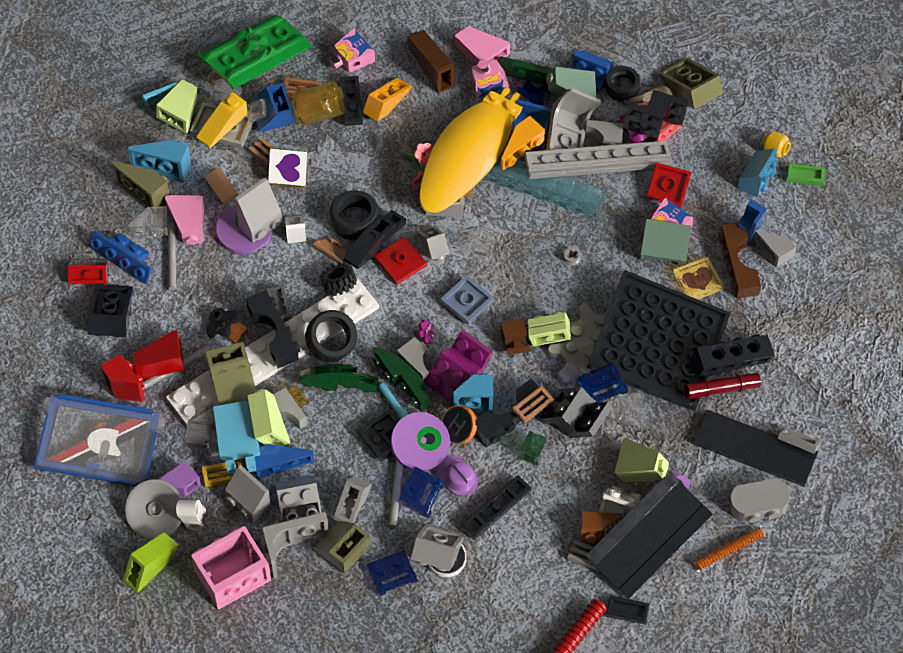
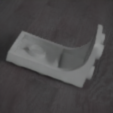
(570, 119)
(291, 532)

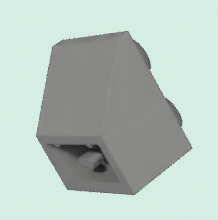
(298, 497)

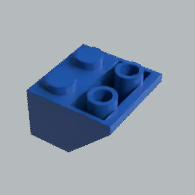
(278, 108)

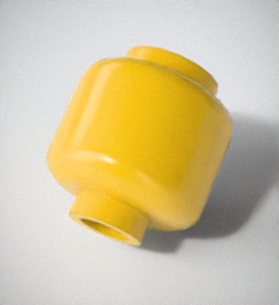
(777, 141)

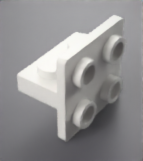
(618, 501)

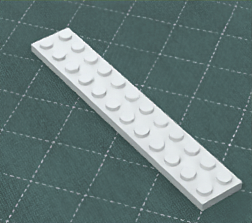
(201, 393)

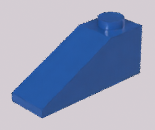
(280, 458)

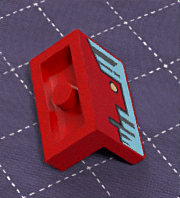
(87, 272)

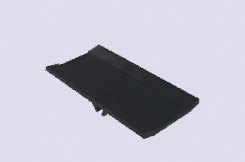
(648, 535)

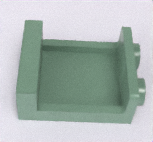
(664, 241)

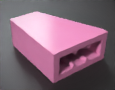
(480, 46)
(188, 216)

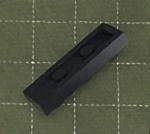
(351, 100)

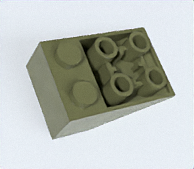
(230, 373)

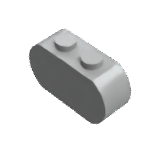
(759, 500)

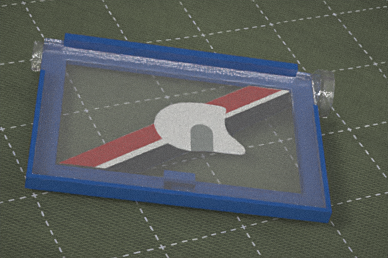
(98, 439)

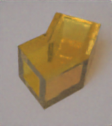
(298, 396)

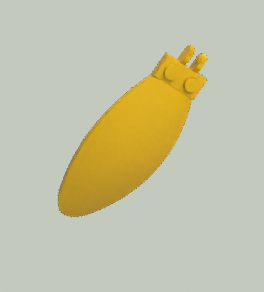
(467, 150)

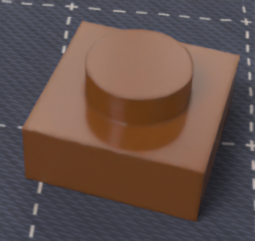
(237, 332)

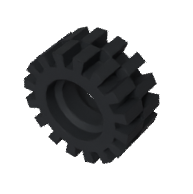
(338, 279)

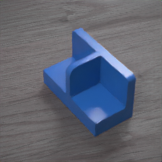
(752, 218)

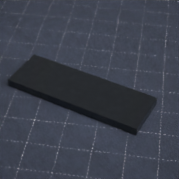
(754, 448)

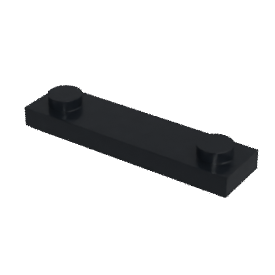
(496, 507)

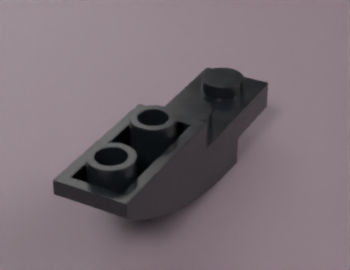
(373, 237)

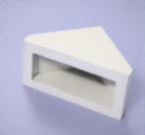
(295, 229)

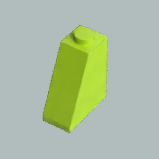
(149, 561)

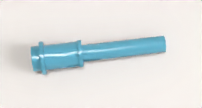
(393, 402)

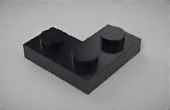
(376, 434)

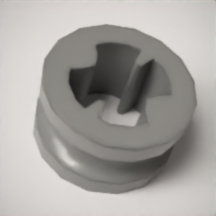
(571, 261)

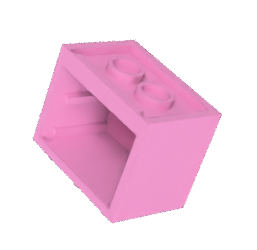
(231, 567)

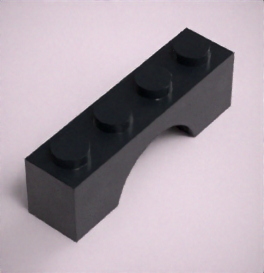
(263, 310)
(492, 426)

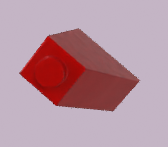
(159, 357)

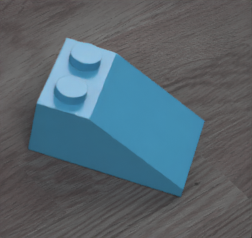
(164, 157)

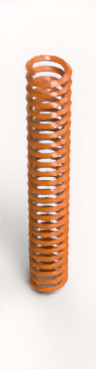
(727, 551)

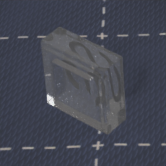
(256, 110)

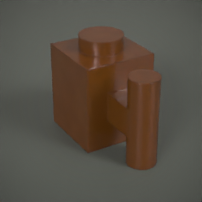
(514, 335)

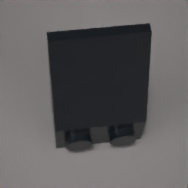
(109, 310)

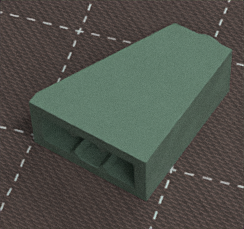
(562, 79)

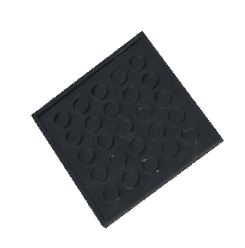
(653, 337)

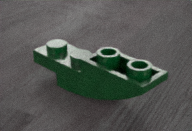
(401, 373)
(331, 375)

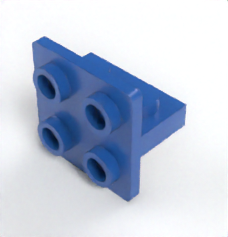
(587, 61)

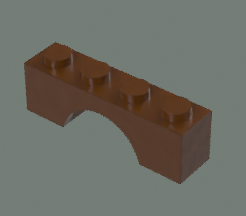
(744, 279)

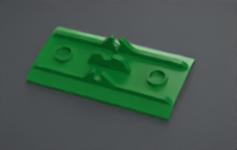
(255, 51)

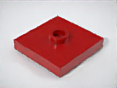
(668, 183)
(400, 260)

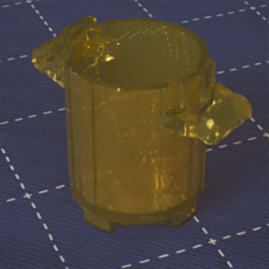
(319, 102)

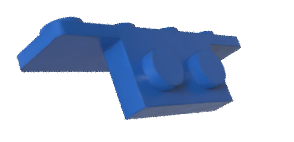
(122, 253)

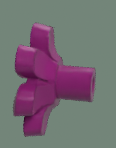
(425, 332)

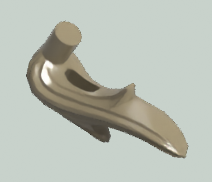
(645, 97)

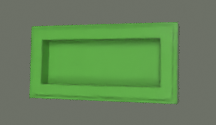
(805, 174)

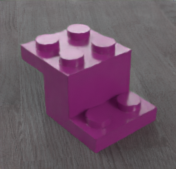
(458, 364)

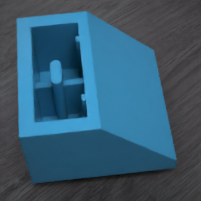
(758, 171)

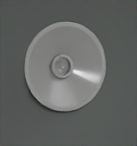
(152, 508)

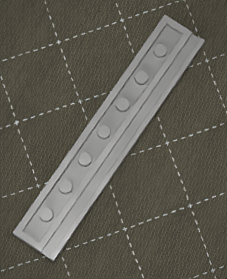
(596, 159)

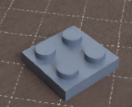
(467, 300)

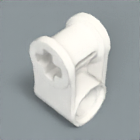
(191, 513)

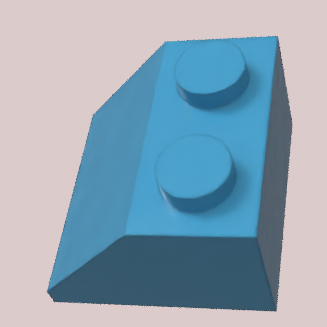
(476, 393)

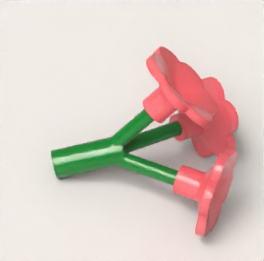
(419, 157)

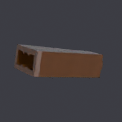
(432, 60)

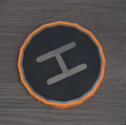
(460, 424)

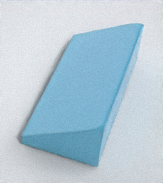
(156, 96)

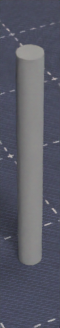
(171, 257)
(187, 360)
(395, 494)

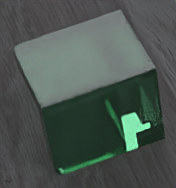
(532, 448)

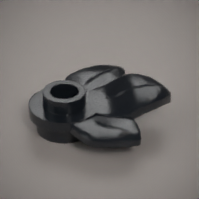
(221, 321)

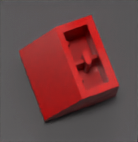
(122, 380)

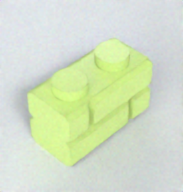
(549, 329)

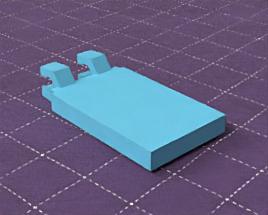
(236, 435)

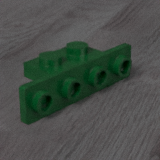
(524, 70)

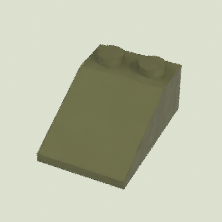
(692, 82)
(142, 184)

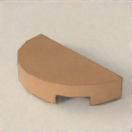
(331, 248)

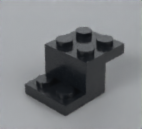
(651, 119)
(576, 412)

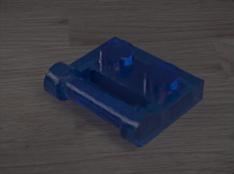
(601, 379)
(415, 488)
(390, 567)

